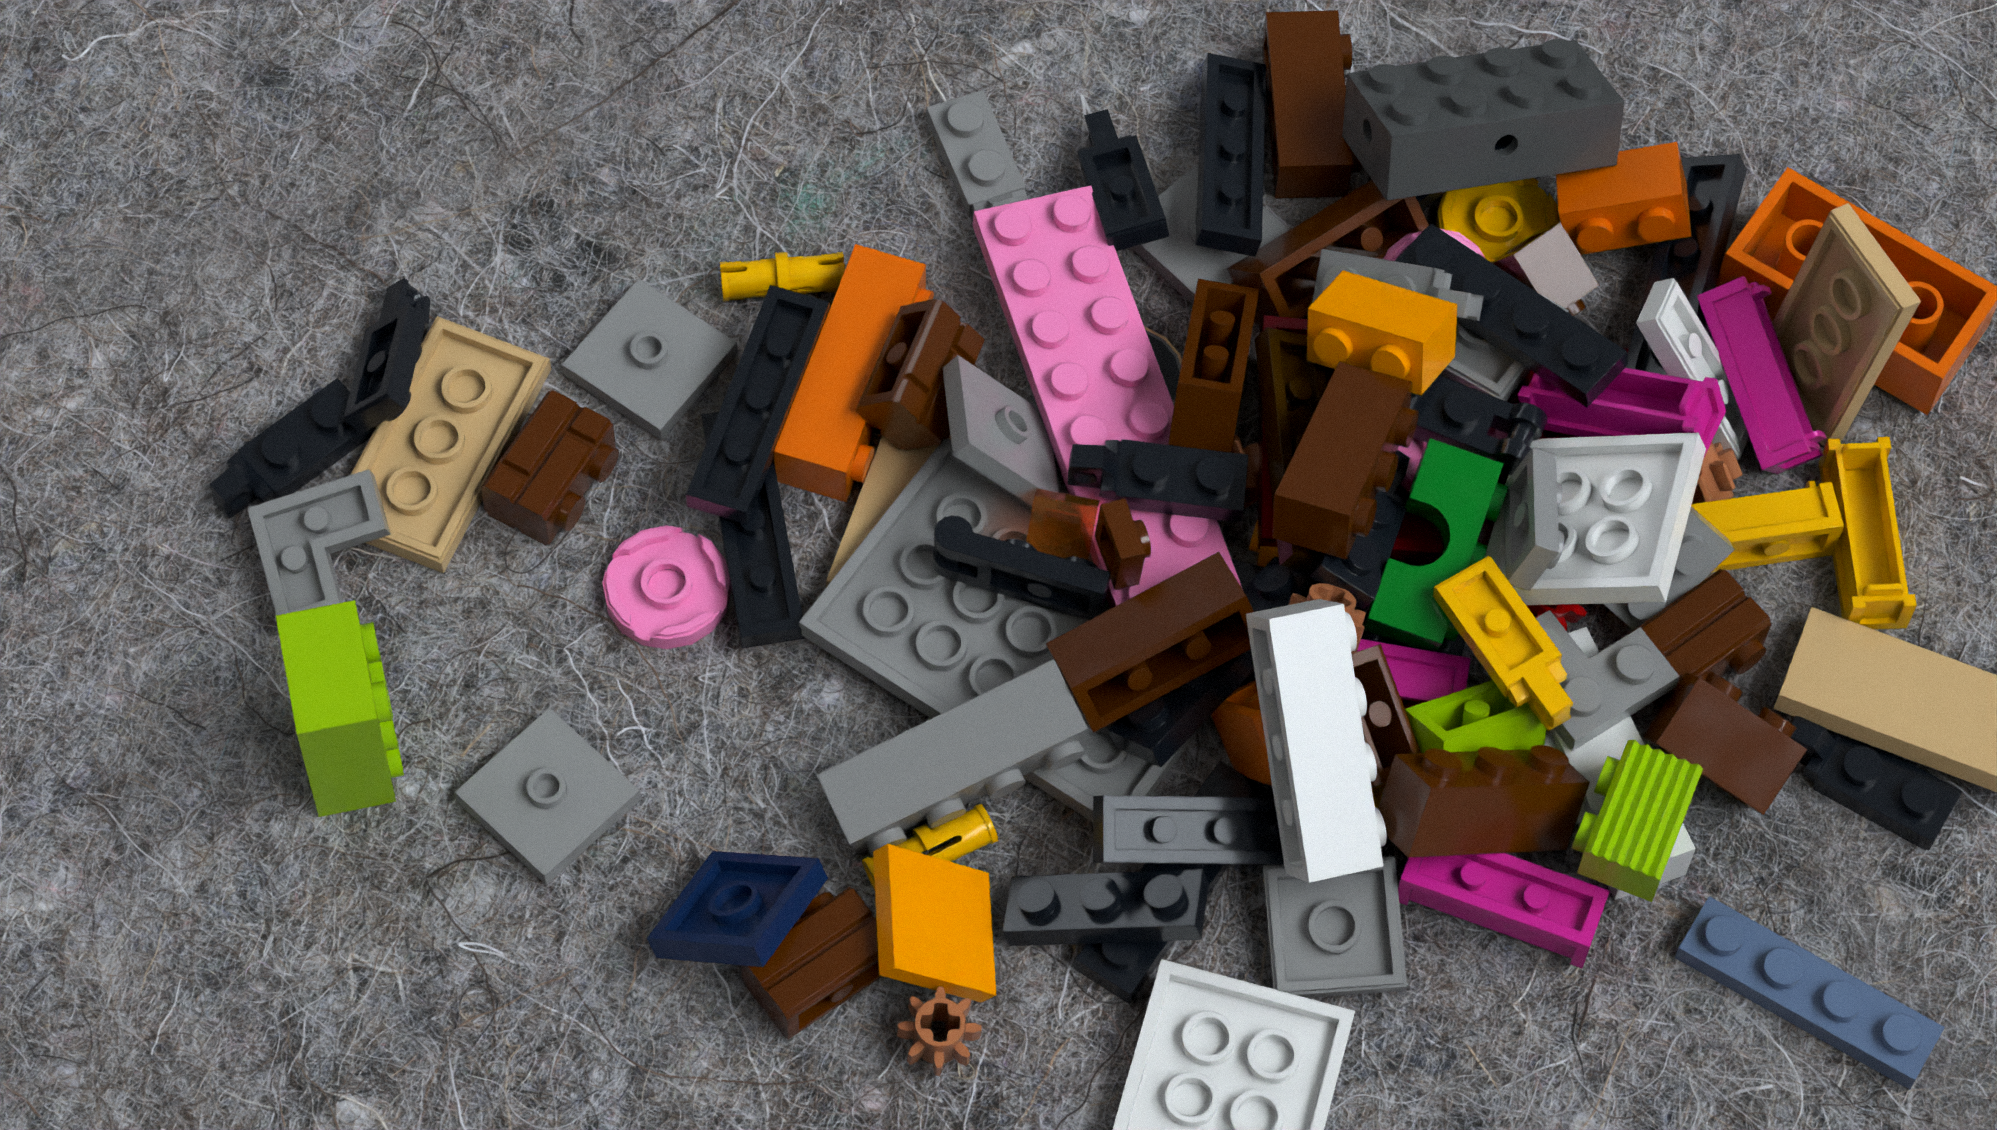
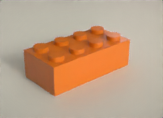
(1953, 303)

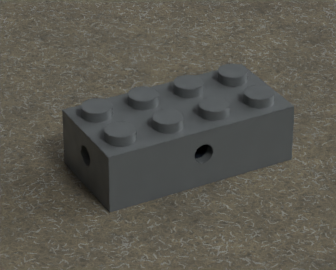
(1482, 119)

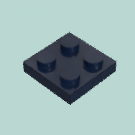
(737, 908)

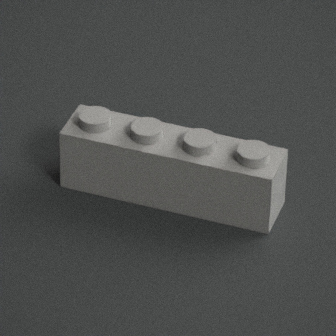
(956, 759)

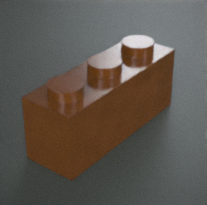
(1307, 103)
(1355, 224)
(1213, 366)
(1344, 461)
(1154, 642)
(1482, 801)

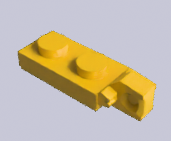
(1506, 640)

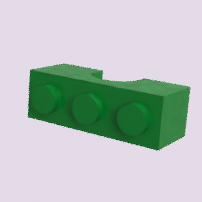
(1456, 495)

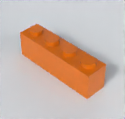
(824, 437)

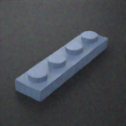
(1809, 992)

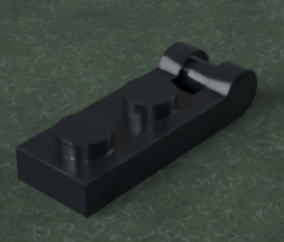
(1464, 416)
(1019, 570)

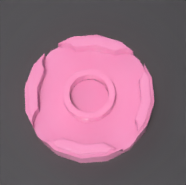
(666, 587)

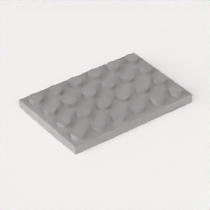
(953, 641)

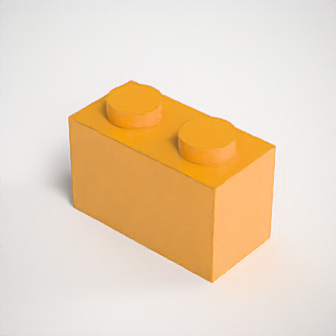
(1382, 329)

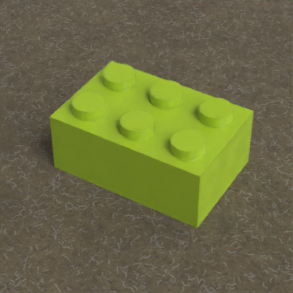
(340, 707)

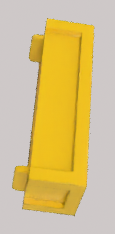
(1777, 525)
(1869, 548)

